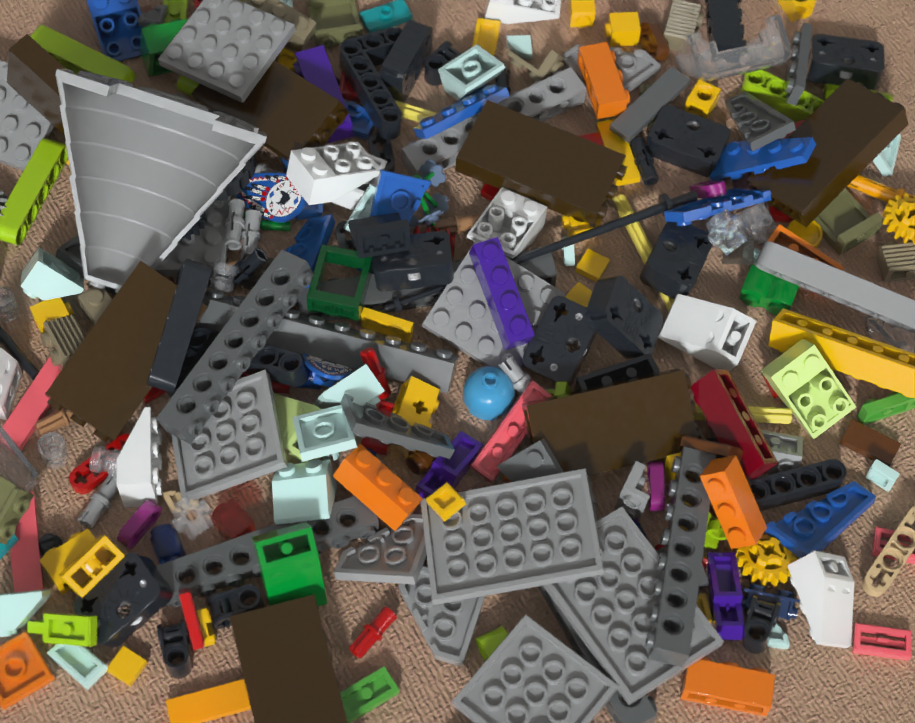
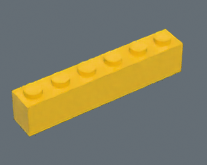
(848, 351)

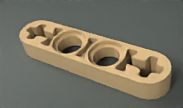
(894, 549)

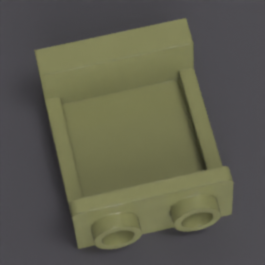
(335, 21)
(847, 223)
(13, 504)

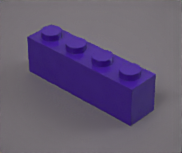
(316, 68)
(501, 293)

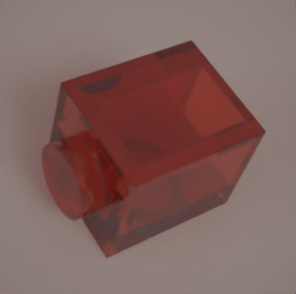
(232, 520)

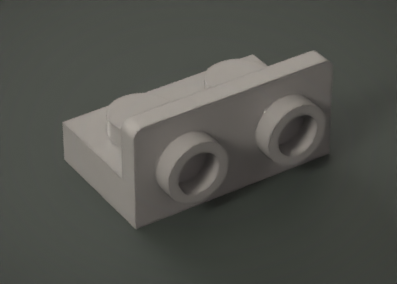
(787, 450)
(631, 496)

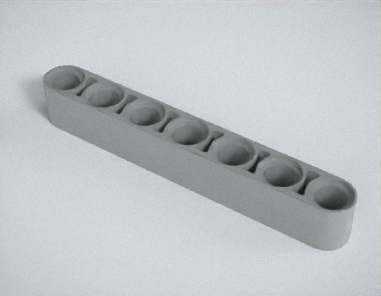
(837, 285)

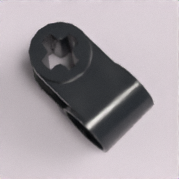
(436, 60)
(233, 604)
(761, 620)
(175, 643)

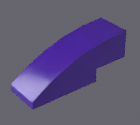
(451, 469)
(725, 595)

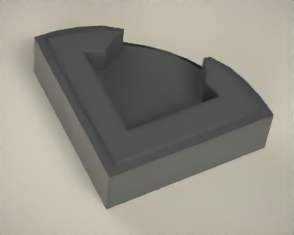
(154, 16)

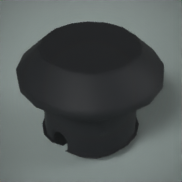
(49, 541)

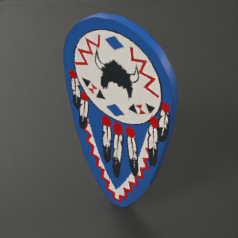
(272, 196)
(326, 369)

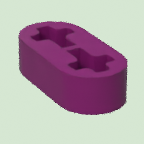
(709, 189)
(655, 486)
(139, 524)

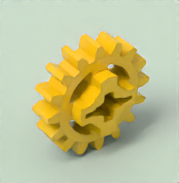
(901, 217)
(766, 560)

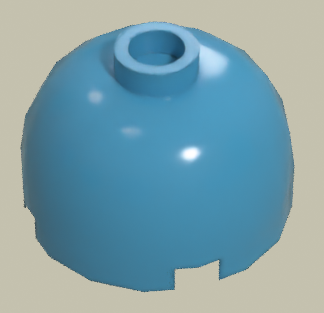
(488, 393)

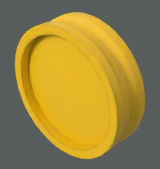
(811, 234)

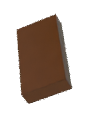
(869, 443)
(711, 447)

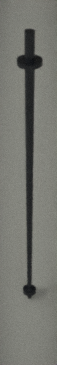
(664, 204)

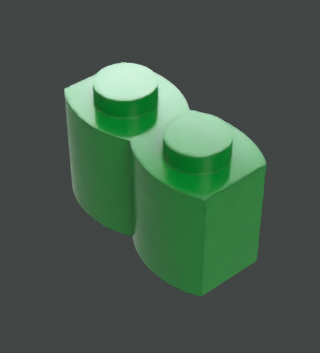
(767, 291)

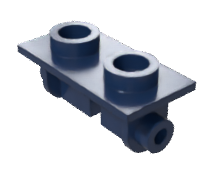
(785, 597)

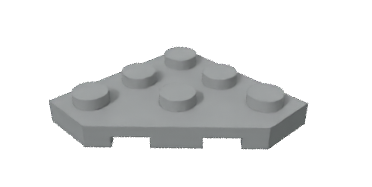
(635, 66)
(387, 555)
(444, 626)

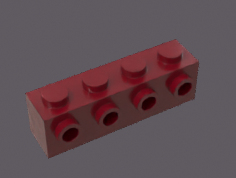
(733, 421)

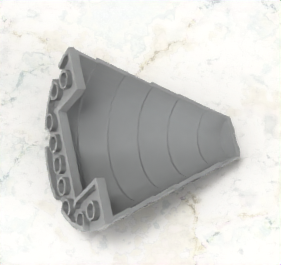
(142, 169)

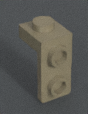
(551, 64)

